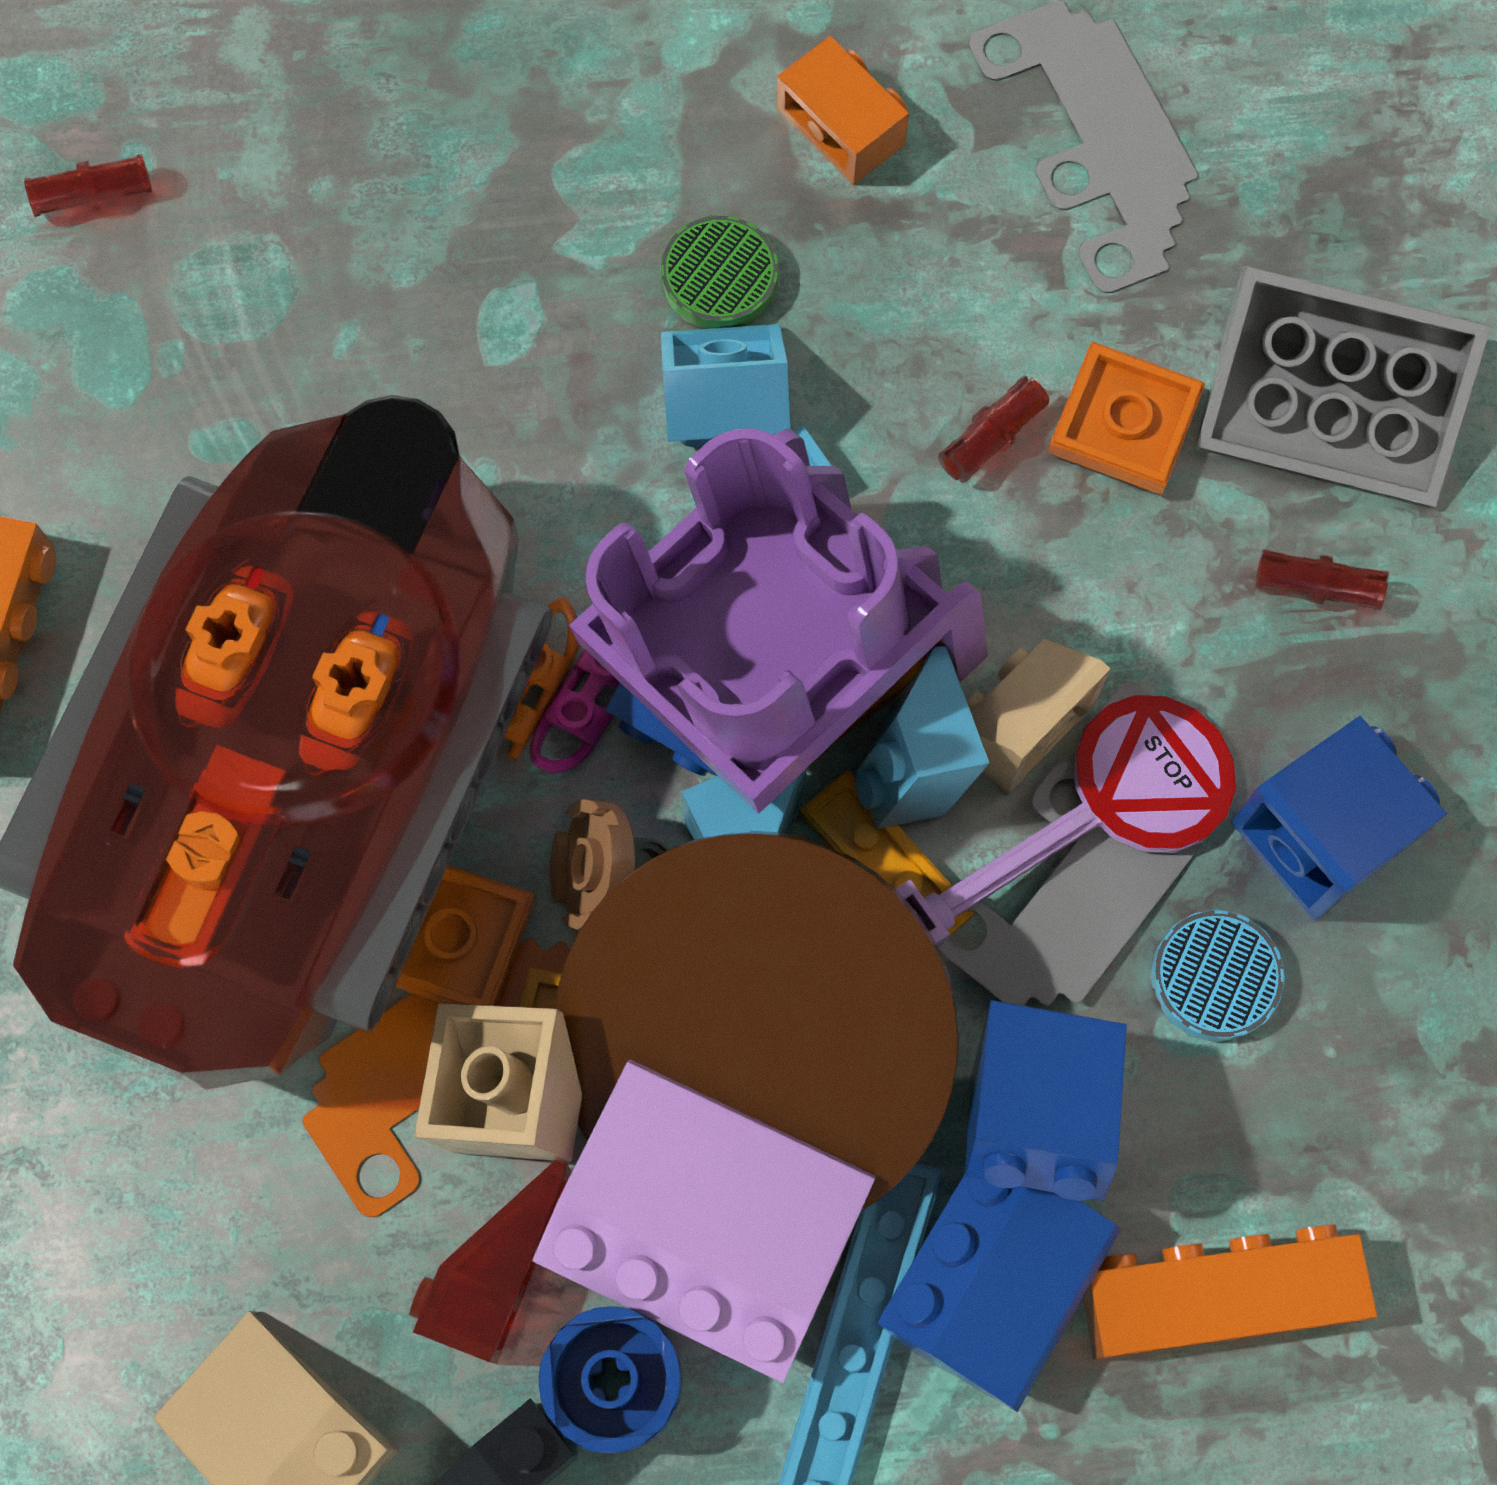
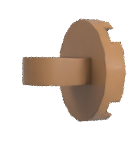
(594, 857)

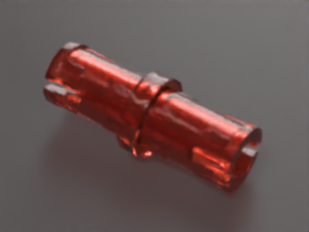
(88, 185)
(993, 429)
(1321, 579)

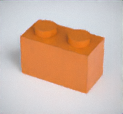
(842, 109)

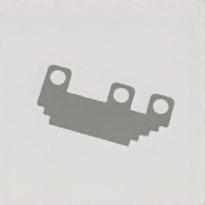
(1122, 127)
(1076, 916)

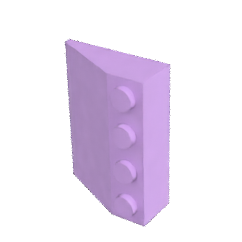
(704, 1219)

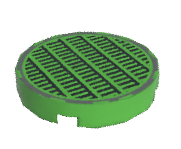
(719, 272)

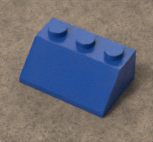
(998, 1284)

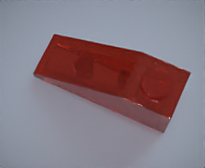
(486, 1278)

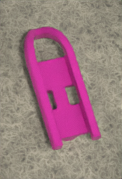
(575, 714)

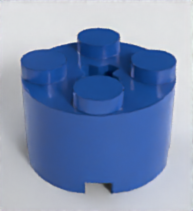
(581, 1352)

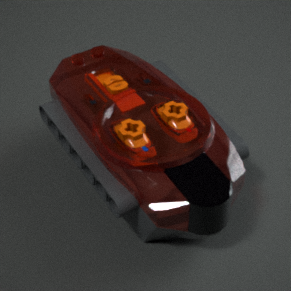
(274, 750)

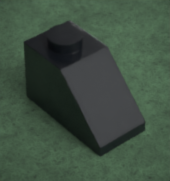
(515, 1452)

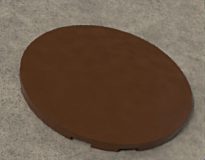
(773, 988)

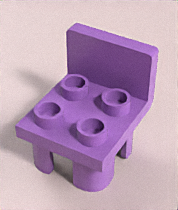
(768, 612)

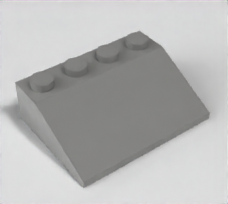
(1341, 385)

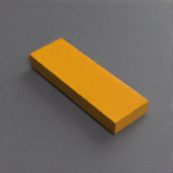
(850, 830)

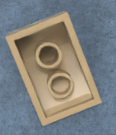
(270, 1418)

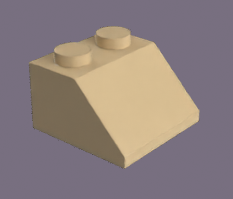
(1034, 707)
(500, 1083)

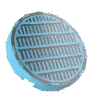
(1217, 975)

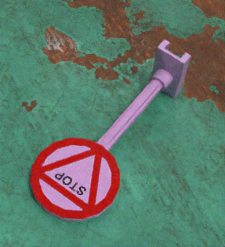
(1144, 775)

